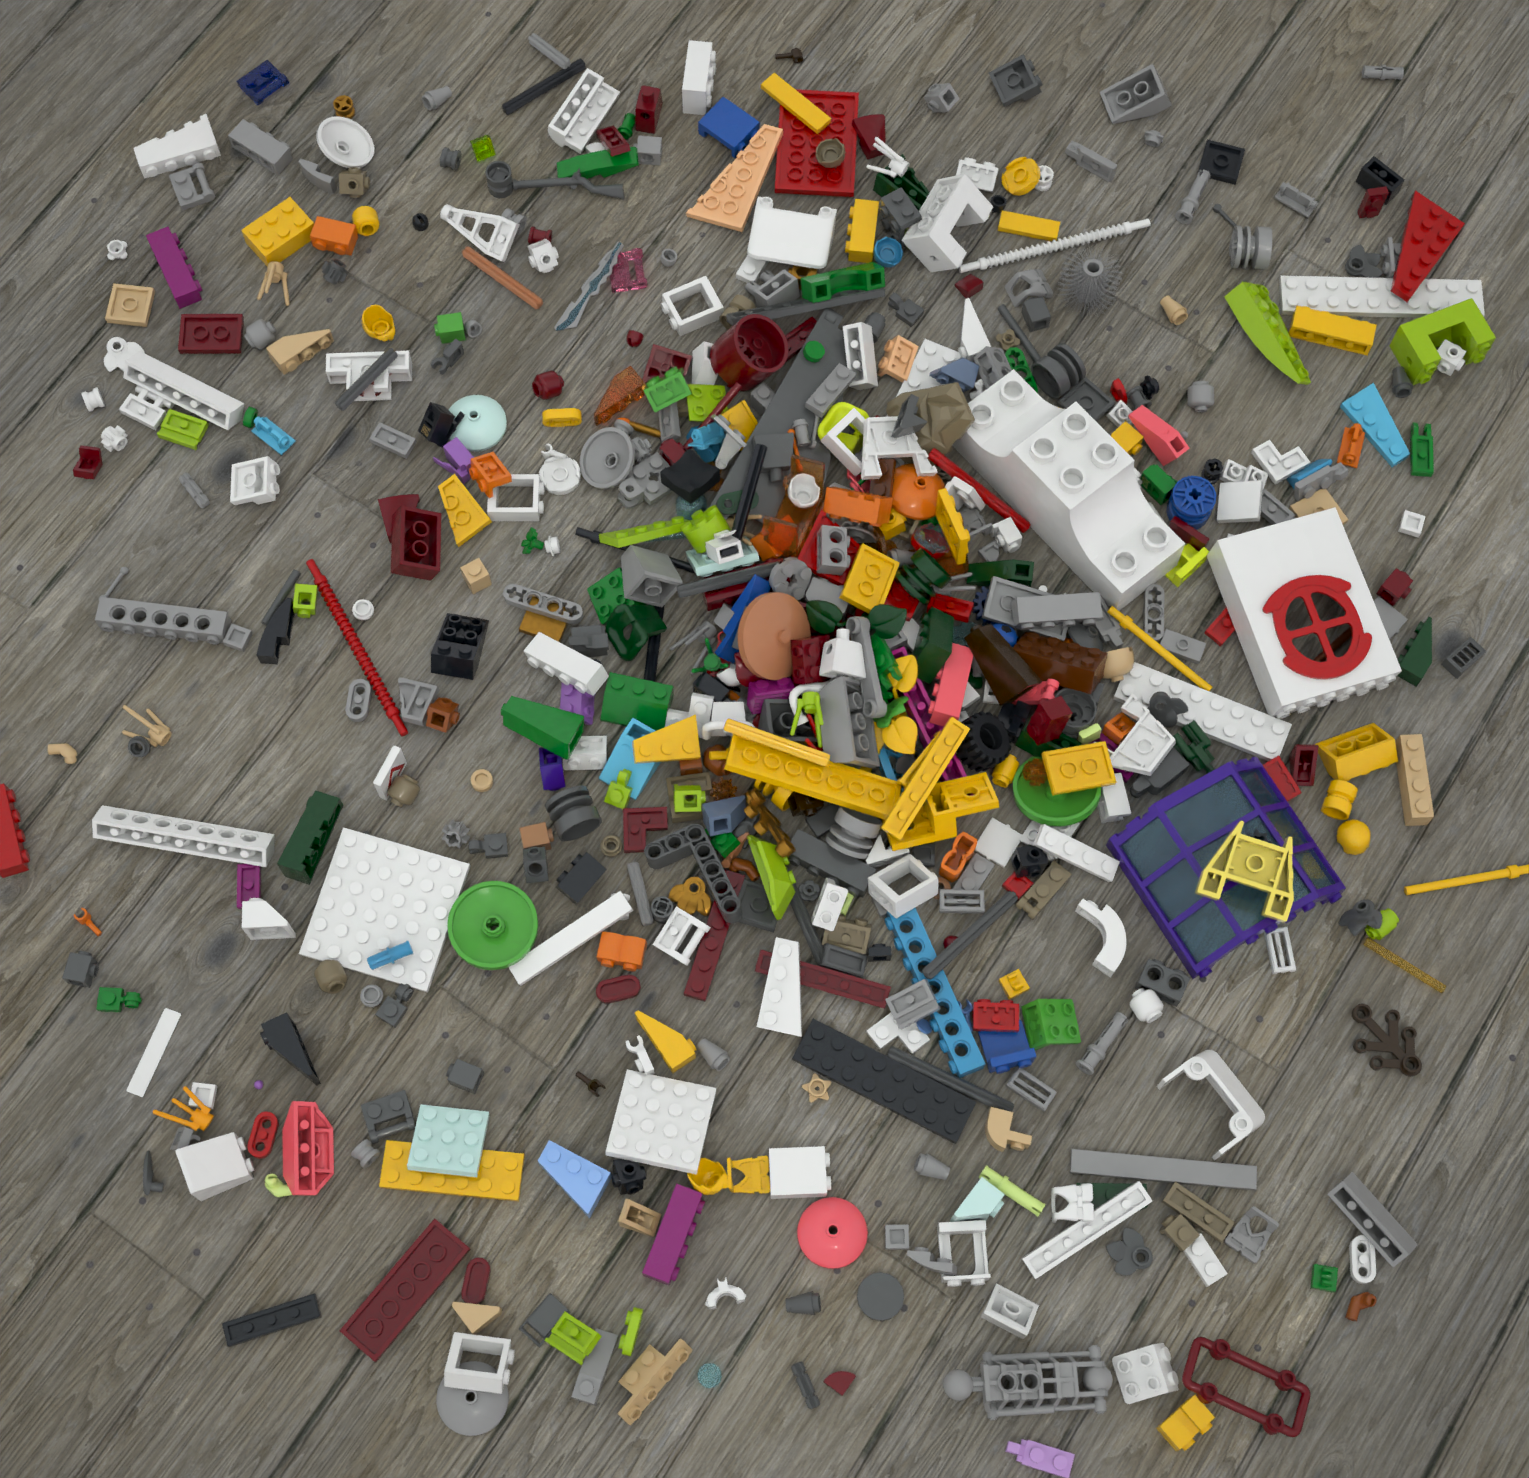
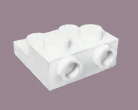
(254, 481)

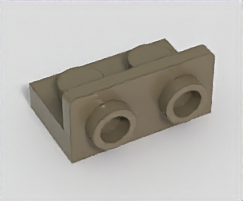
(849, 934)

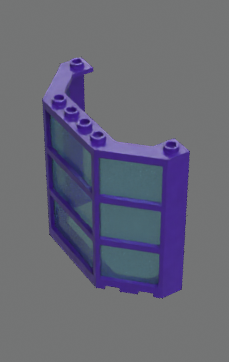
(1180, 836)

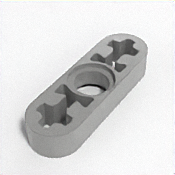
(1159, 606)

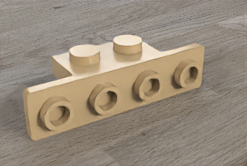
(649, 1376)

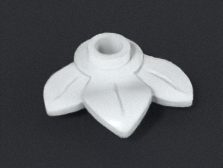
(116, 358)

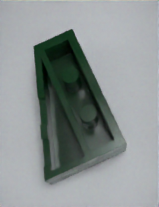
(910, 184)

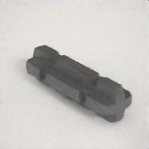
(805, 1385)

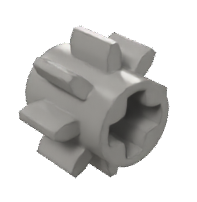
(642, 449)
(455, 833)

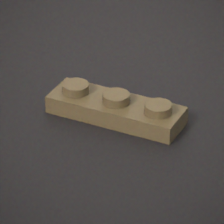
(1198, 1212)

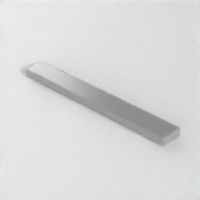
(1163, 1169)

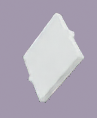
(998, 842)

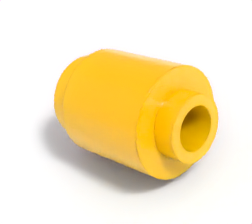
(1005, 771)

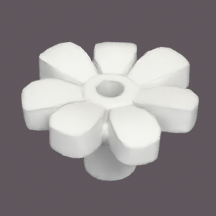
(980, 387)

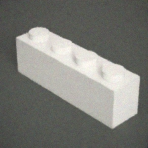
(566, 664)

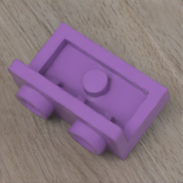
(577, 702)

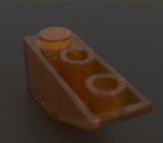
(622, 391)

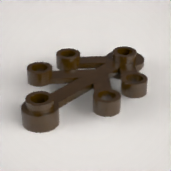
(1388, 1043)

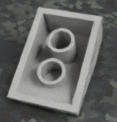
(1136, 96)

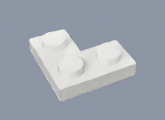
(1277, 465)
(700, 705)
(887, 1030)

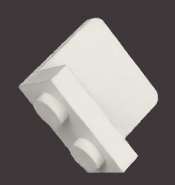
(1145, 1373)

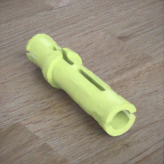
(1012, 1191)

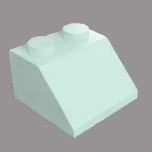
(980, 1203)

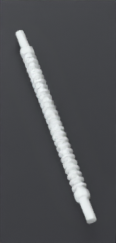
(1125, 228)

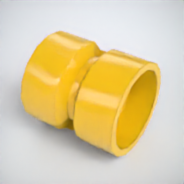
(1339, 799)

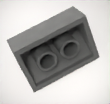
(778, 718)

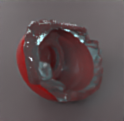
(930, 539)

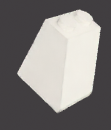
(215, 1165)

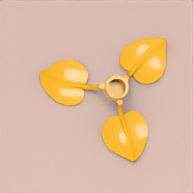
(902, 731)

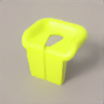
(833, 416)

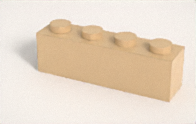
(1413, 780)

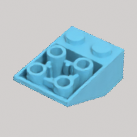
(623, 758)

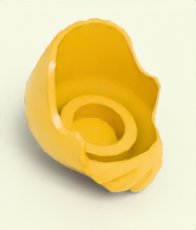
(378, 323)
(710, 1177)

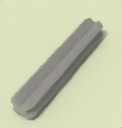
(549, 51)
(640, 893)

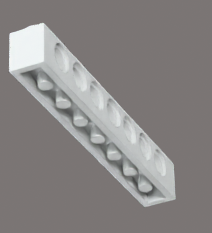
(183, 836)

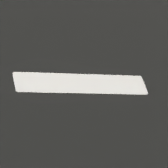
(153, 1052)

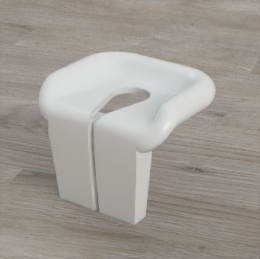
(720, 713)

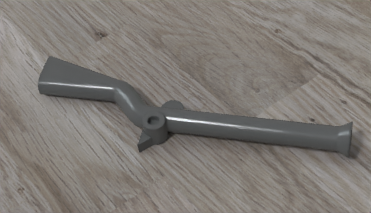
(613, 190)

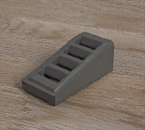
(1453, 667)

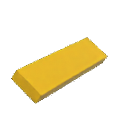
(795, 103)

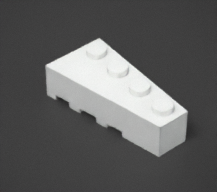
(782, 993)

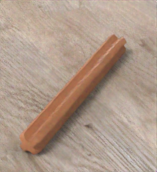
(502, 277)

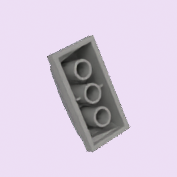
(846, 730)

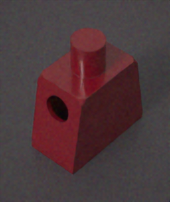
(648, 102)

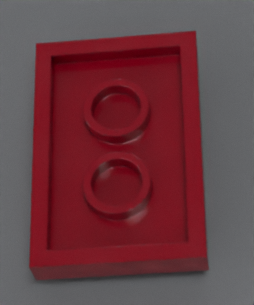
(211, 334)

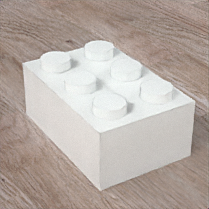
(698, 77)

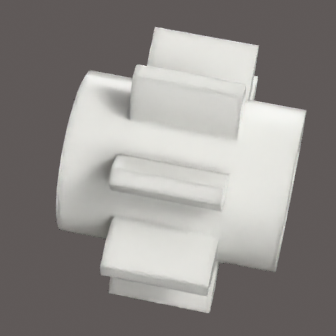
(114, 438)

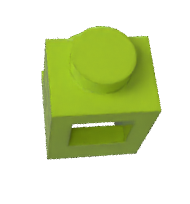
(302, 594)
(682, 804)

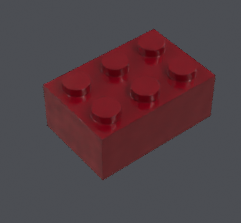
(416, 543)

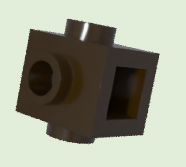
(803, 804)

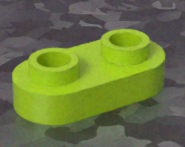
(633, 1321)

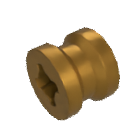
(344, 107)

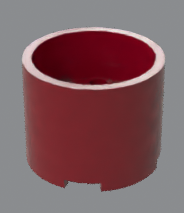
(749, 352)

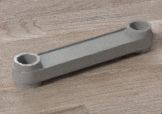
(873, 704)

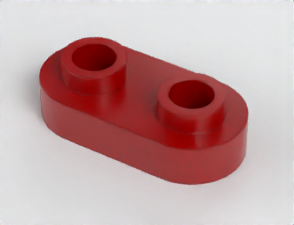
(263, 1135)

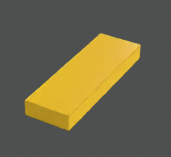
(1028, 226)

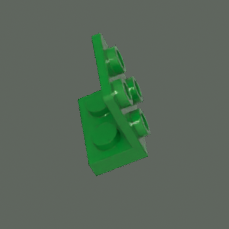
(608, 594)

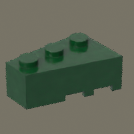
(933, 643)

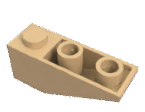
(295, 349)

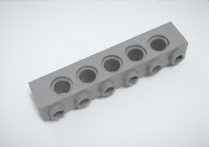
(111, 608)

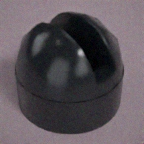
(998, 203)
(417, 224)

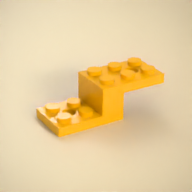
(945, 802)

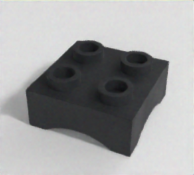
(690, 476)

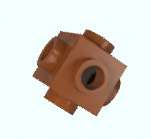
(442, 714)

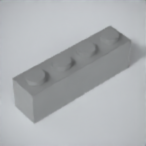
(1056, 609)
(1372, 1219)

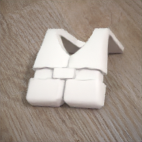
(1079, 1203)

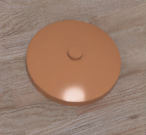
(767, 634)

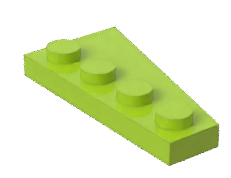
(643, 533)

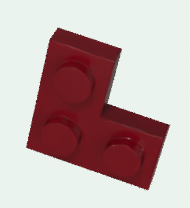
(637, 822)

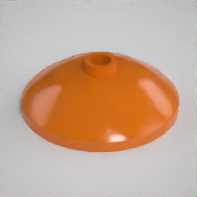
(912, 499)

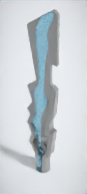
(591, 287)

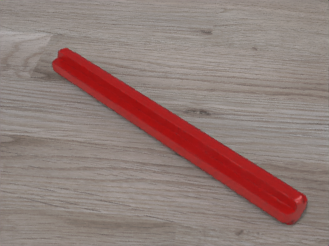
(987, 496)

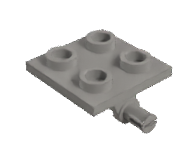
(732, 442)

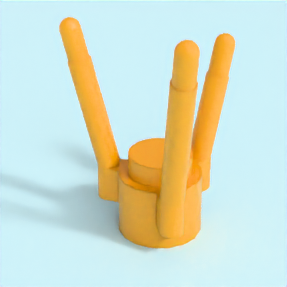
(200, 1118)

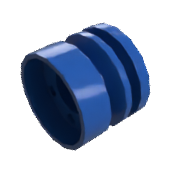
(1192, 501)

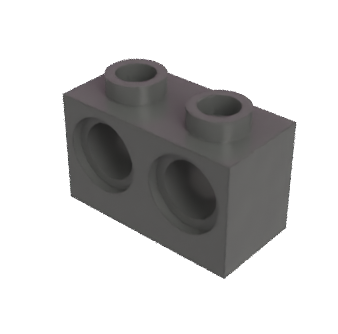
(1161, 985)

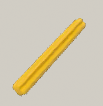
(776, 742)

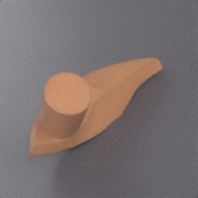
(727, 861)

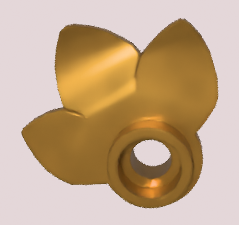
(689, 900)

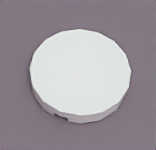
(560, 475)

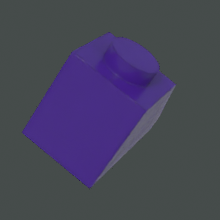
(551, 770)

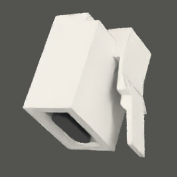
(724, 547)

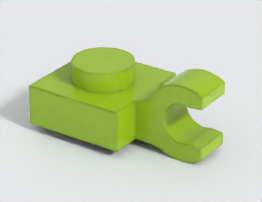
(618, 791)

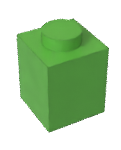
(450, 327)

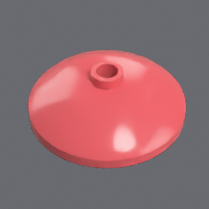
(828, 1249)

